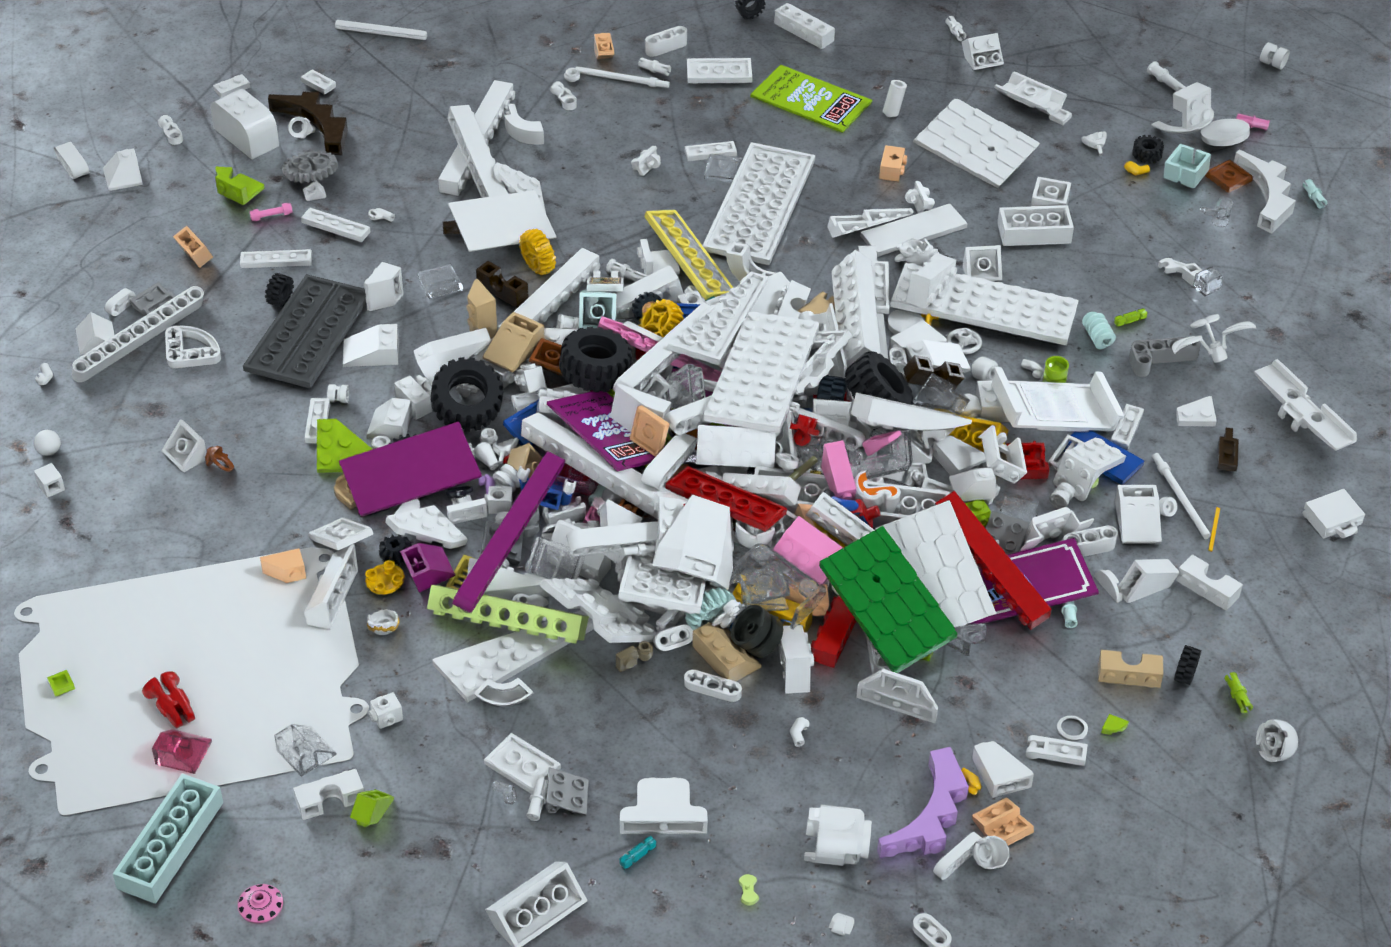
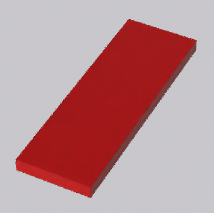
(743, 504)

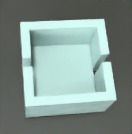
(1180, 167)

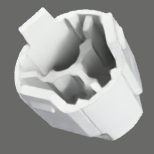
(840, 835)

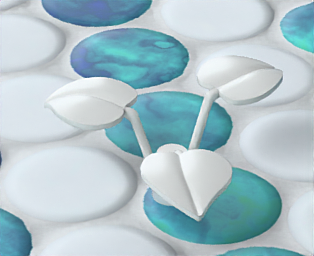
(1216, 349)

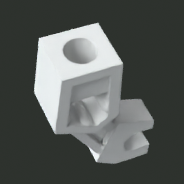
(1188, 270)

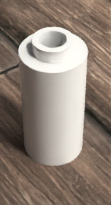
(894, 98)

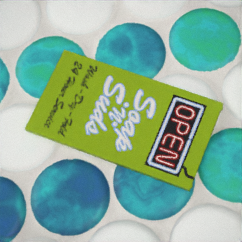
(811, 98)

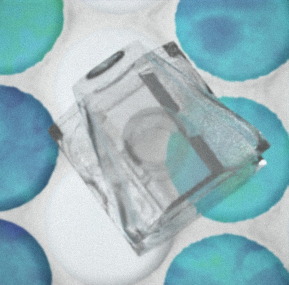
(764, 587)

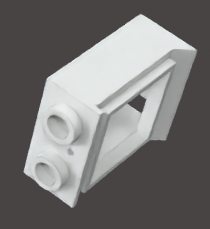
(1015, 466)

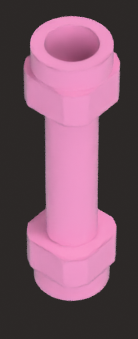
(286, 209)

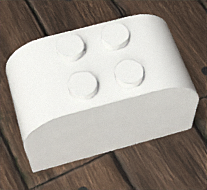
(245, 123)

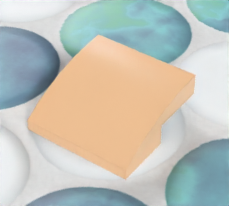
(1003, 821)

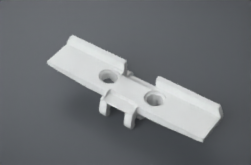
(1321, 422)

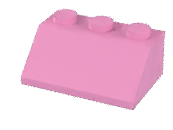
(806, 547)

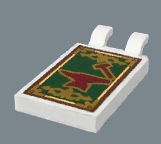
(600, 283)

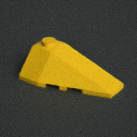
(970, 432)

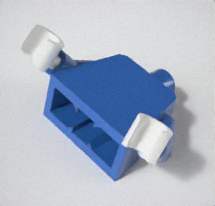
(555, 496)

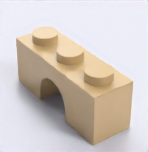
(1114, 670)

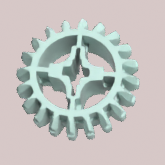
(711, 607)

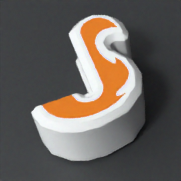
(876, 494)

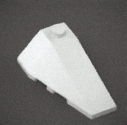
(439, 352)

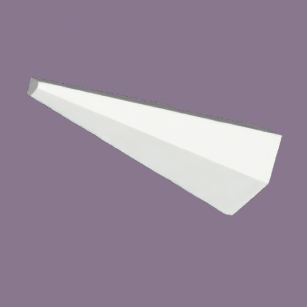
(846, 224)

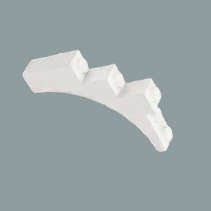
(1274, 187)

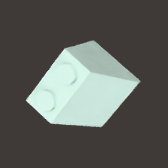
(594, 306)

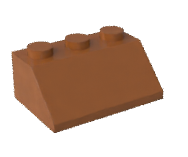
(547, 355)

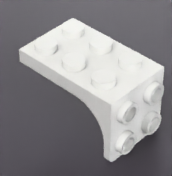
(1085, 464)

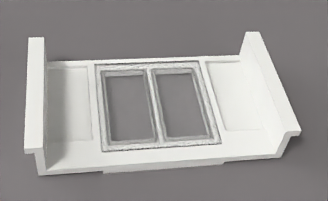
(1058, 404)

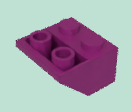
(427, 565)

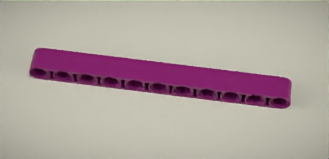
(508, 532)

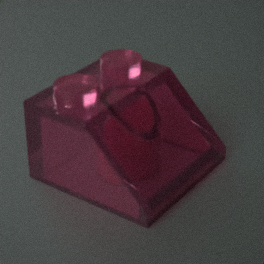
(584, 484)

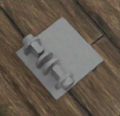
(1008, 531)
(566, 792)

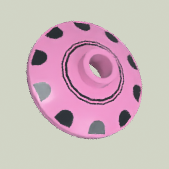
(260, 910)

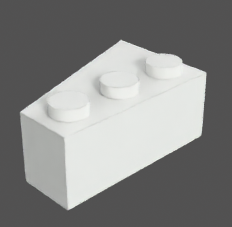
(796, 659)

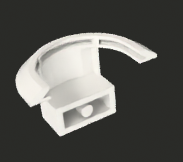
(1196, 109)

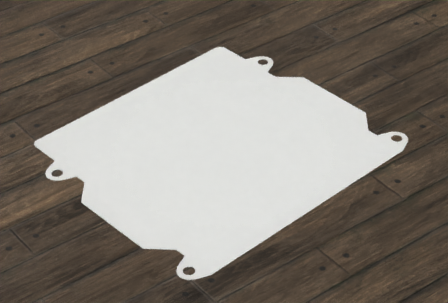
(238, 658)

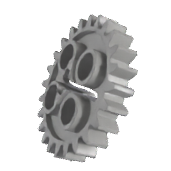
(310, 166)

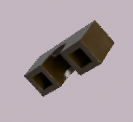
(511, 291)
(920, 368)

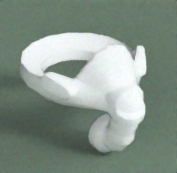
(307, 128)
(465, 389)

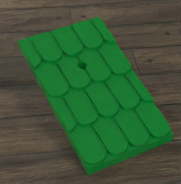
(888, 599)

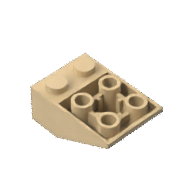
(514, 342)

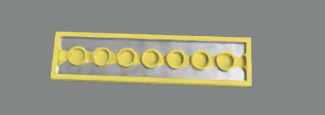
(688, 253)

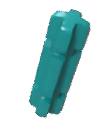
(637, 852)

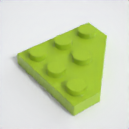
(336, 443)

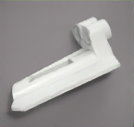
(828, 322)

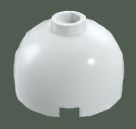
(750, 536)
(1277, 740)

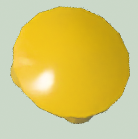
(384, 578)

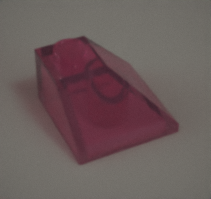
(180, 750)

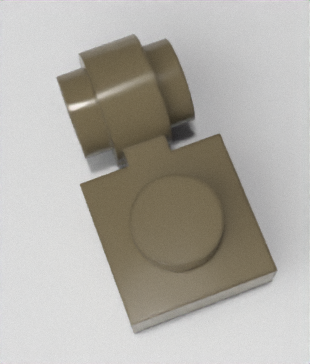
(628, 657)

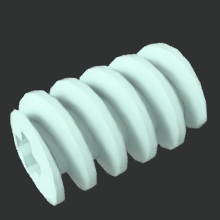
(1098, 329)

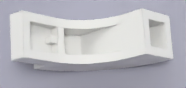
(741, 263)

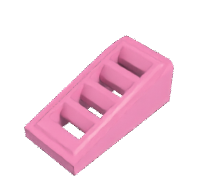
(879, 441)

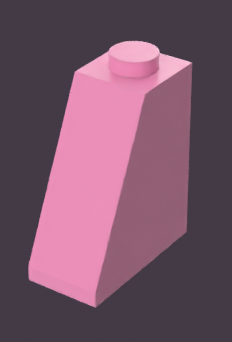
(838, 470)

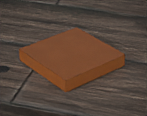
(1229, 176)

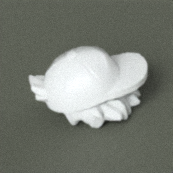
(915, 251)

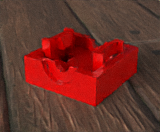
(1035, 460)

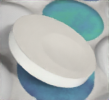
(1225, 132)

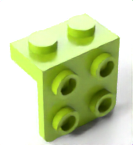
(239, 188)

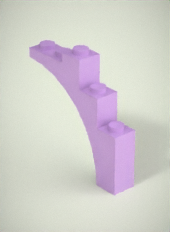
(940, 813)

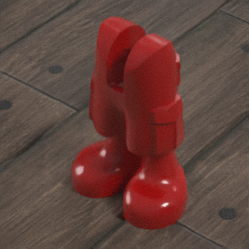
(169, 705)

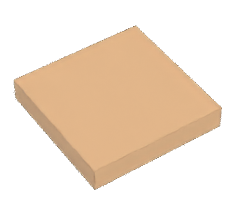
(649, 430)

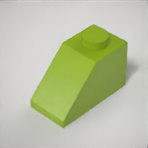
(370, 807)

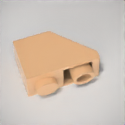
(603, 46)

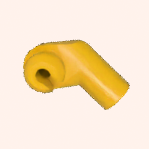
(1135, 169)
(975, 784)

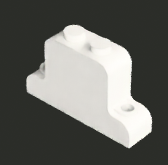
(663, 809)

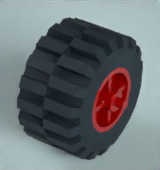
(832, 389)

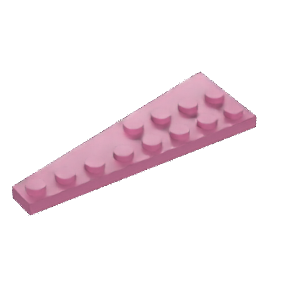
(645, 344)

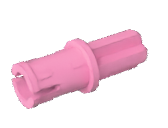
(1254, 122)

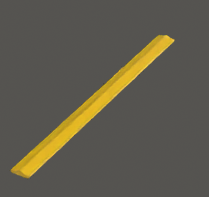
(1211, 544)

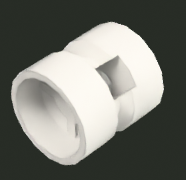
(1274, 55)

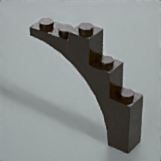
(320, 115)

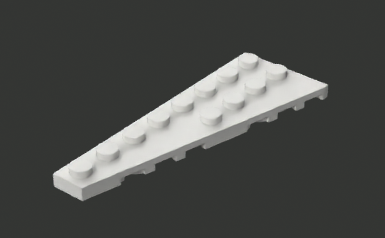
(498, 658)

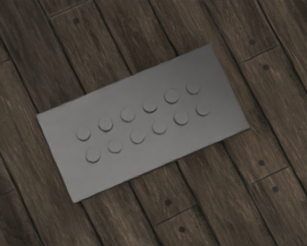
(307, 331)

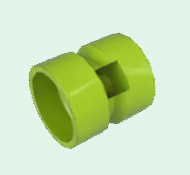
(1055, 370)

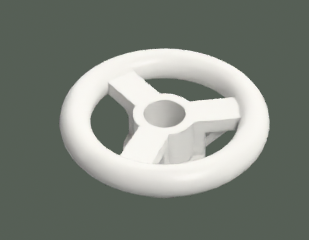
(965, 337)

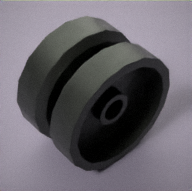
(757, 631)

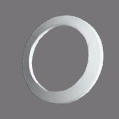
(1070, 737)

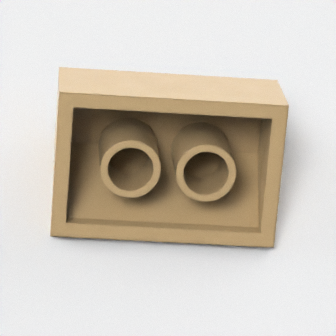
(481, 309)
(722, 654)

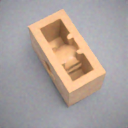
(893, 163)
(193, 246)

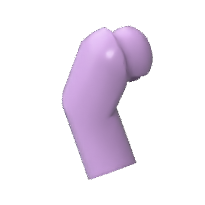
(487, 481)

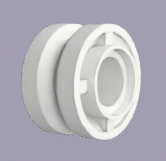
(507, 477)

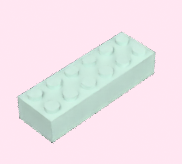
(168, 838)

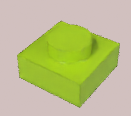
(61, 683)

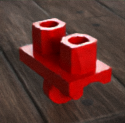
(804, 426)

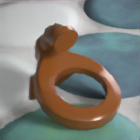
(215, 453)

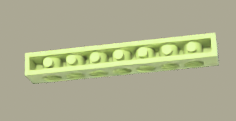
(576, 623)

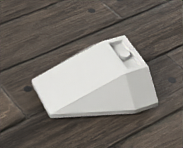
(699, 543)

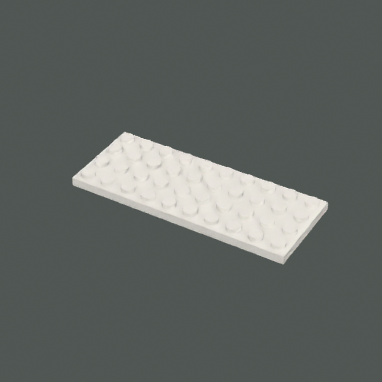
(760, 201)
(995, 306)
(762, 372)

